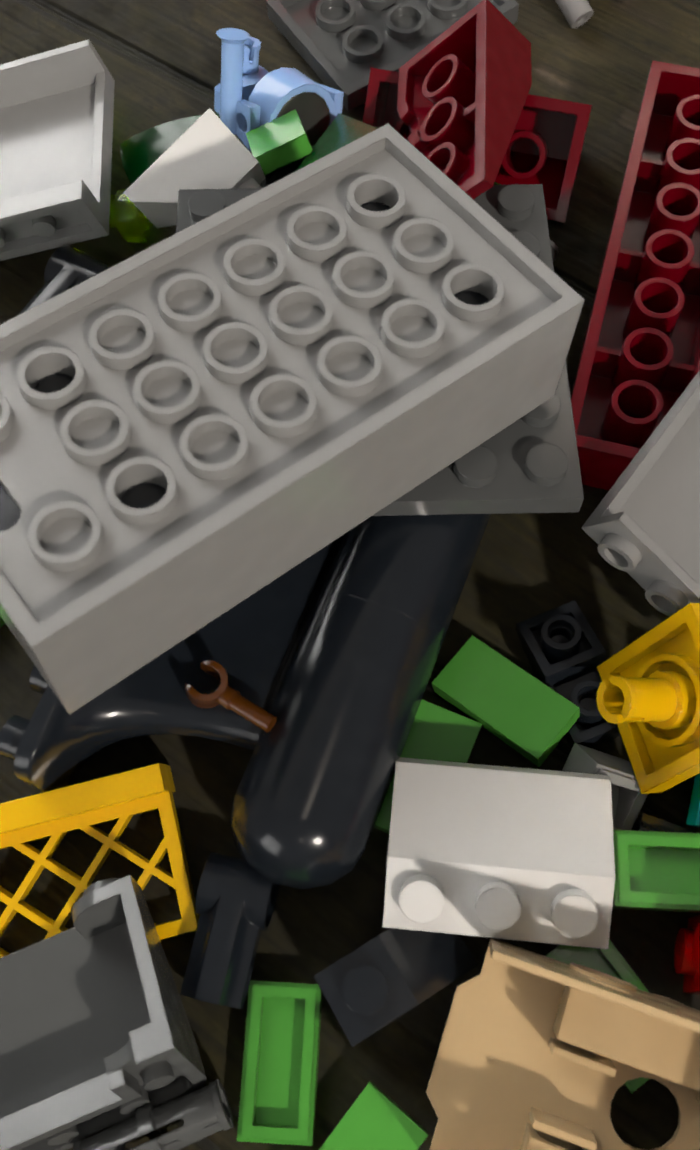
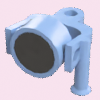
(255, 96)

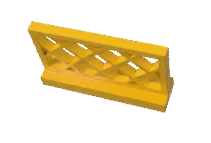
(81, 808)

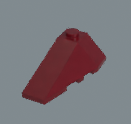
(467, 96)

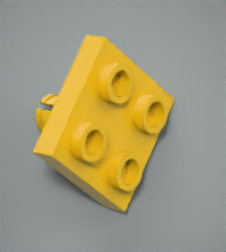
(655, 700)

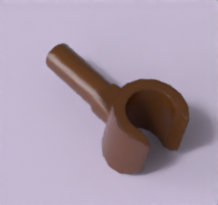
(229, 698)

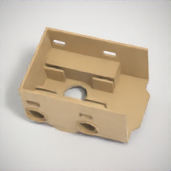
(546, 1046)

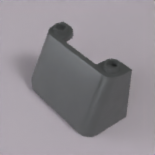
(91, 1025)

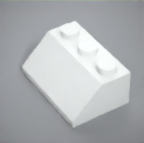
(500, 853)

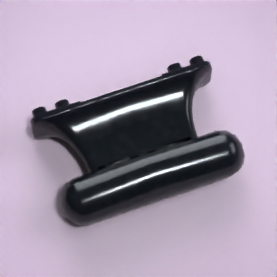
(326, 650)

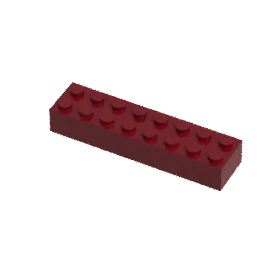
(647, 300)

